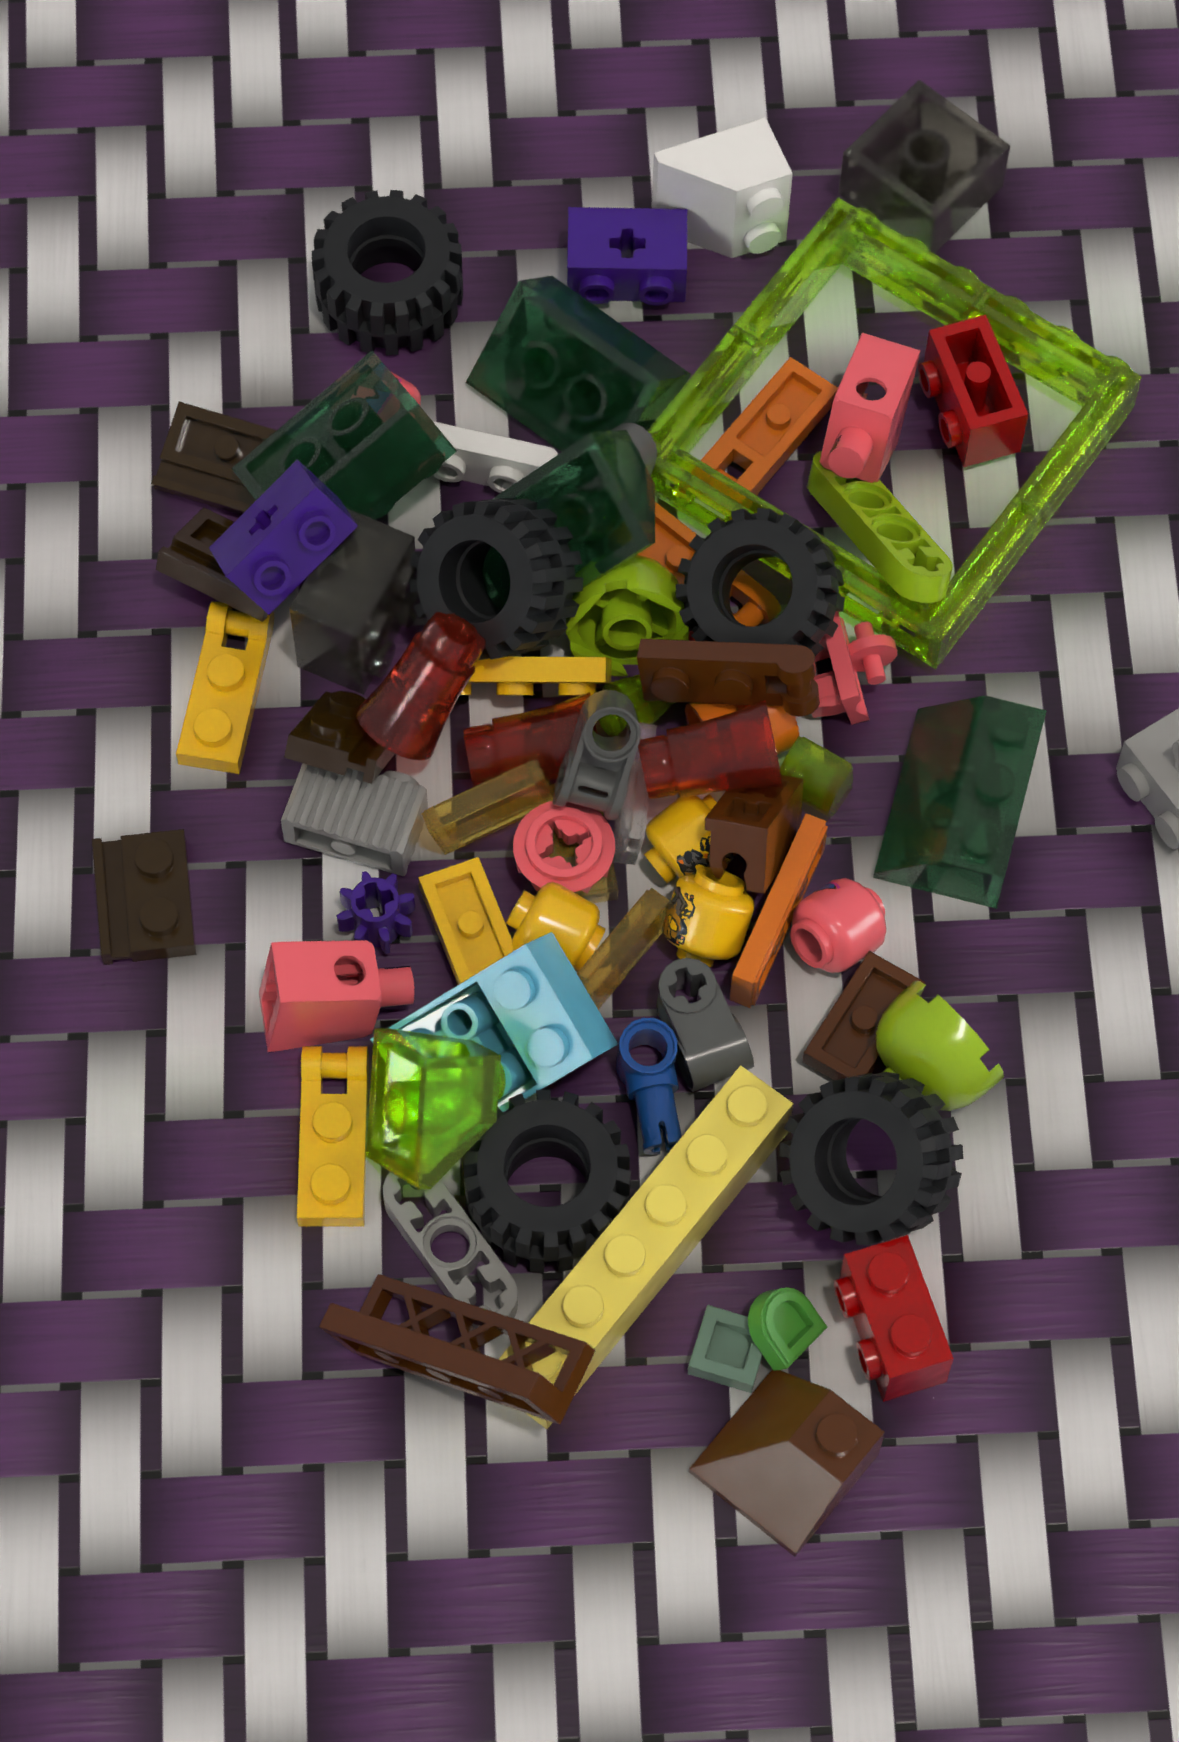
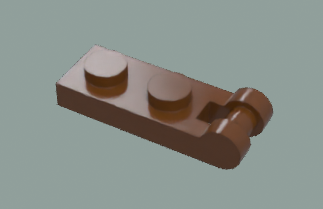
(729, 673)

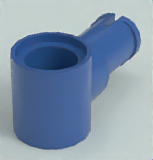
(651, 1085)

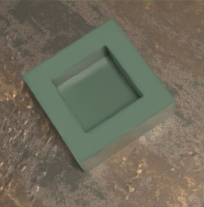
(725, 1350)

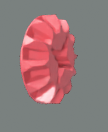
(574, 825)

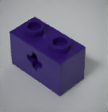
(627, 254)
(283, 537)

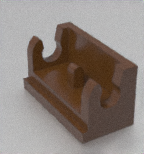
(757, 827)

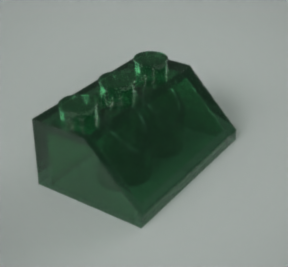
(571, 366)
(358, 439)
(600, 496)
(960, 798)

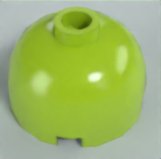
(622, 609)
(934, 1048)

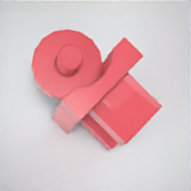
(841, 688)

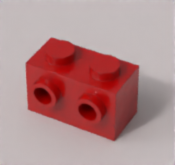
(974, 391)
(894, 1318)

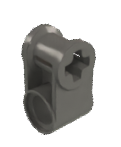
(595, 766)
(707, 1032)

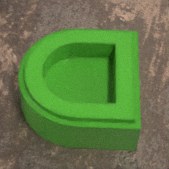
(783, 1325)

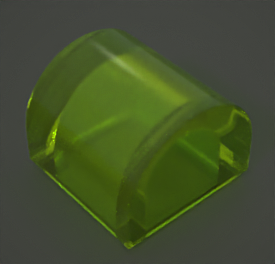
(825, 775)

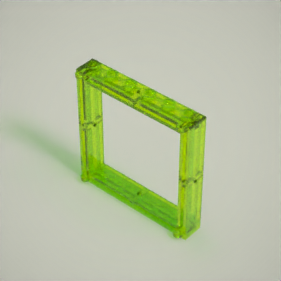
(948, 294)

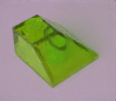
(429, 1102)

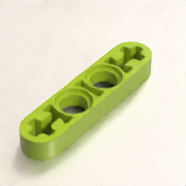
(884, 533)

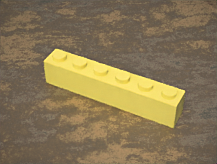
(663, 1221)

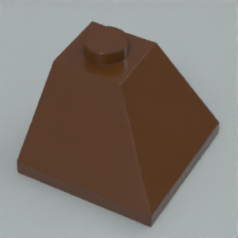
(789, 1457)

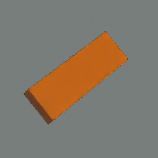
(778, 911)

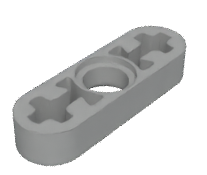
(439, 1198)

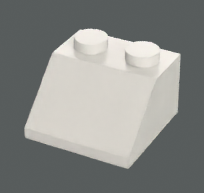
(731, 187)

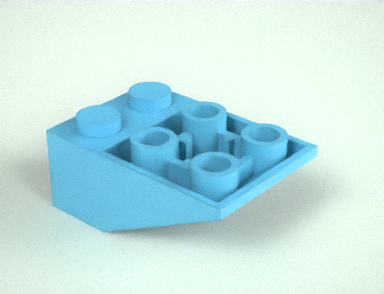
(526, 1011)

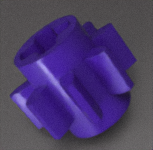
(376, 894)

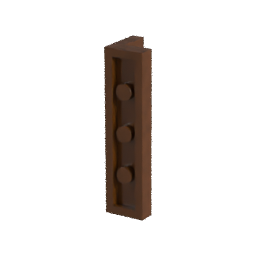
(460, 1361)

